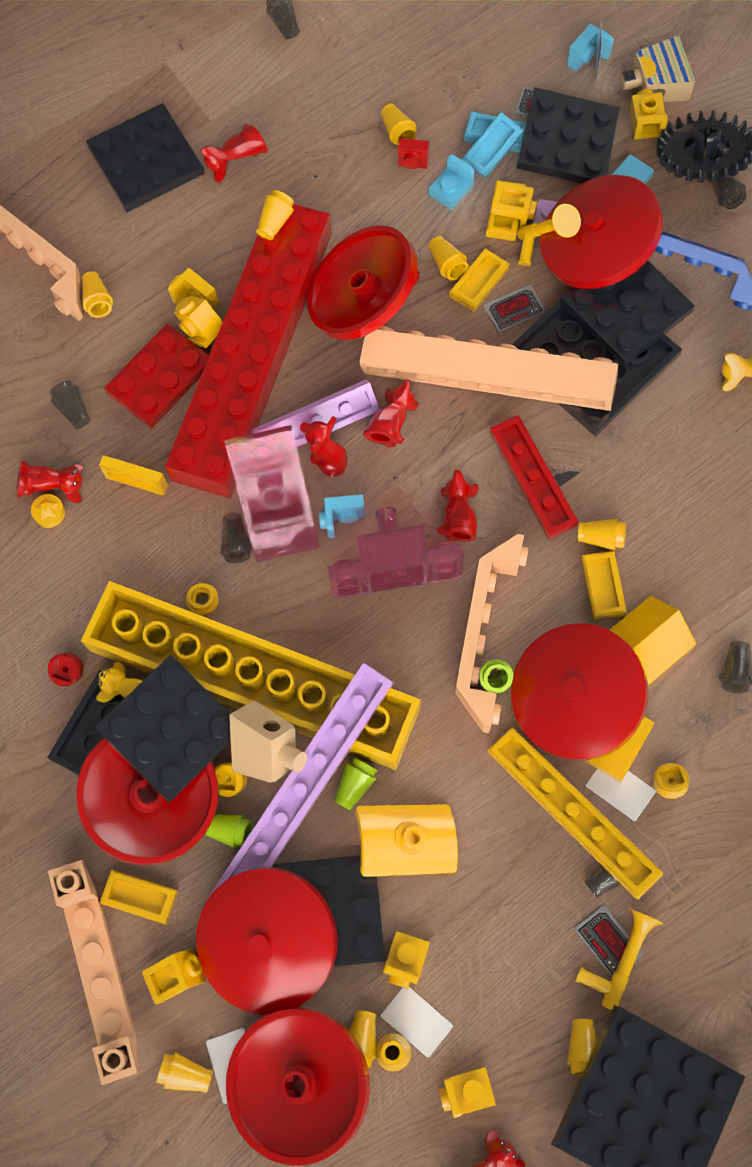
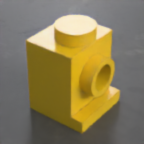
(647, 108)
(198, 320)

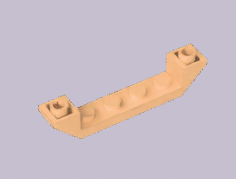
(68, 288)
(503, 560)
(99, 971)

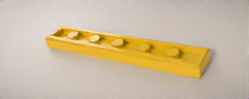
(575, 814)

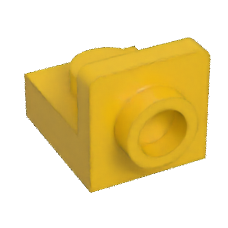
(514, 202)
(192, 284)
(405, 960)
(173, 975)
(467, 1092)

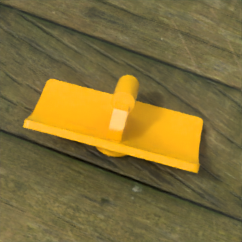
(407, 839)

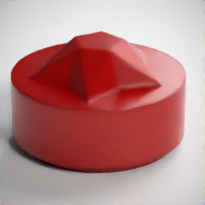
(65, 669)

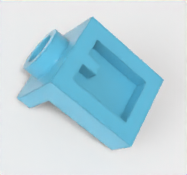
(585, 47)
(453, 182)
(343, 508)

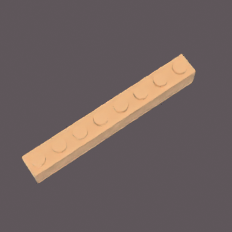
(490, 368)

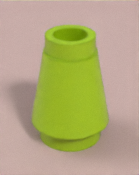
(501, 680)
(354, 783)
(230, 829)

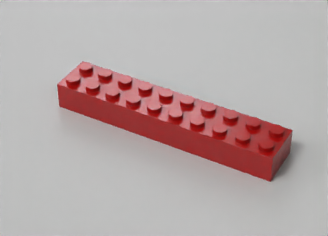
(249, 351)

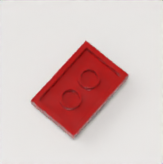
(158, 376)

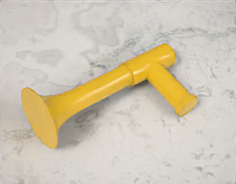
(564, 221)
(615, 987)

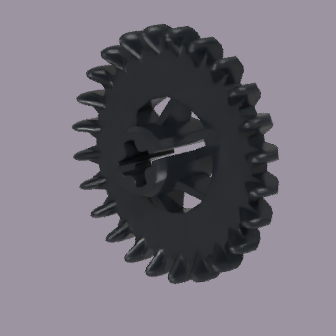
(701, 134)

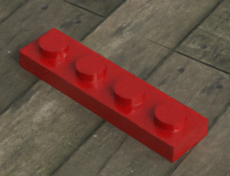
(533, 477)

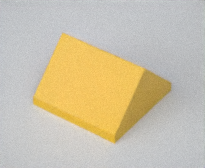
(656, 635)

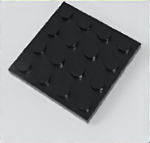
(561, 333)
(647, 1100)

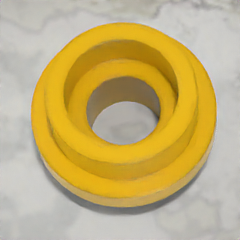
(197, 591)

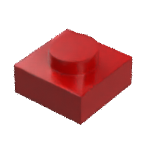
(413, 153)

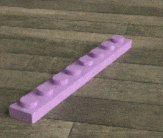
(305, 786)

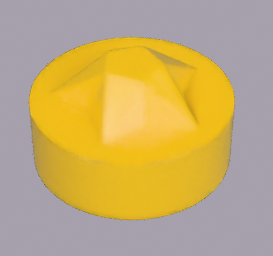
(48, 511)
(671, 780)
(229, 782)

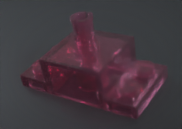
(272, 493)
(394, 560)

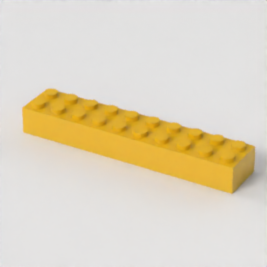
(242, 669)

